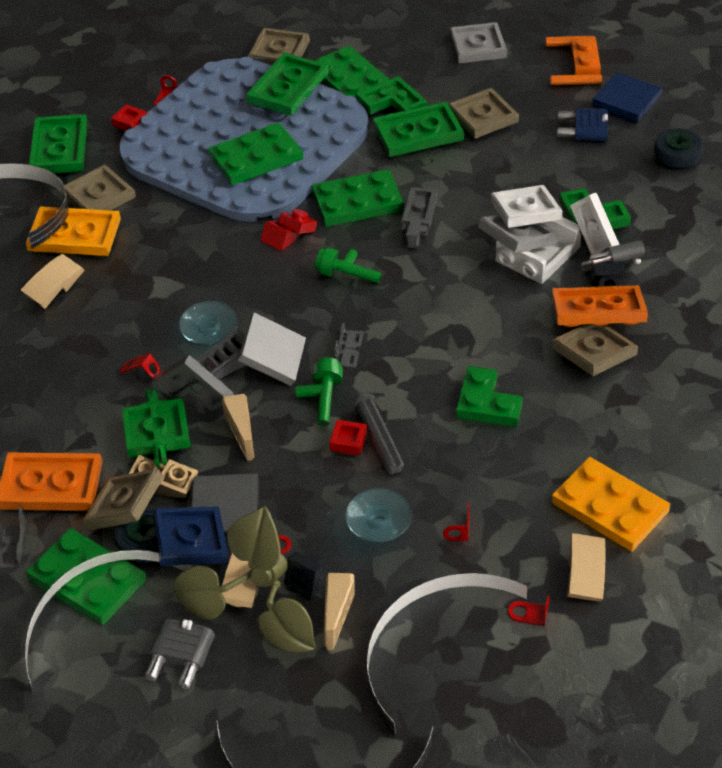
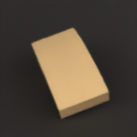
(53, 277)
(176, 478)
(586, 567)
(244, 593)

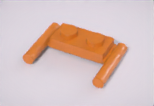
(585, 60)

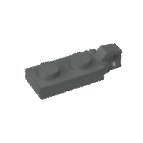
(418, 214)

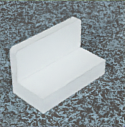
(594, 224)

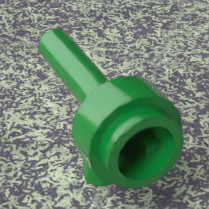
(328, 261)
(326, 375)

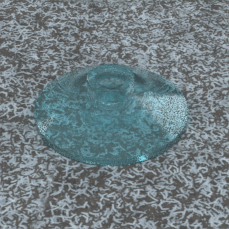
(208, 322)
(378, 505)

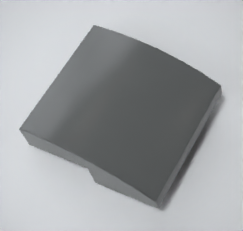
(233, 494)

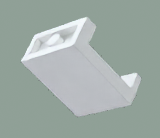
(544, 261)

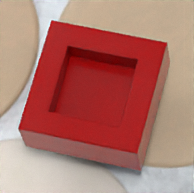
(127, 117)
(297, 221)
(348, 437)

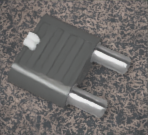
(626, 253)
(180, 647)

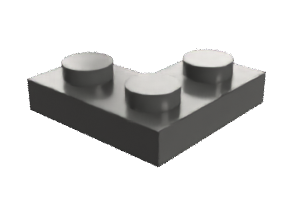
(190, 377)

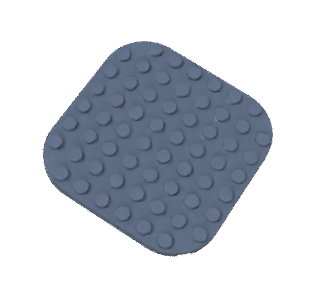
(212, 108)

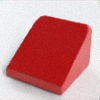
(278, 235)

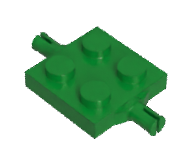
(155, 427)

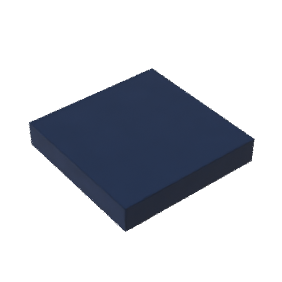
(627, 97)
(190, 536)

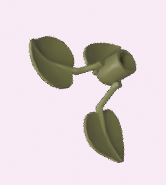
(257, 541)

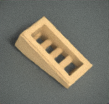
(238, 418)
(338, 599)

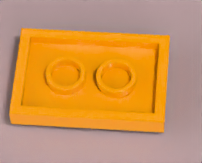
(81, 233)
(610, 503)

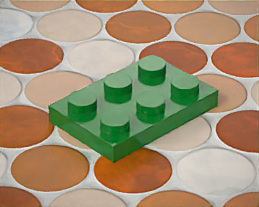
(350, 72)
(287, 84)
(418, 129)
(59, 143)
(255, 153)
(357, 197)
(93, 592)

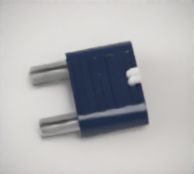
(590, 124)

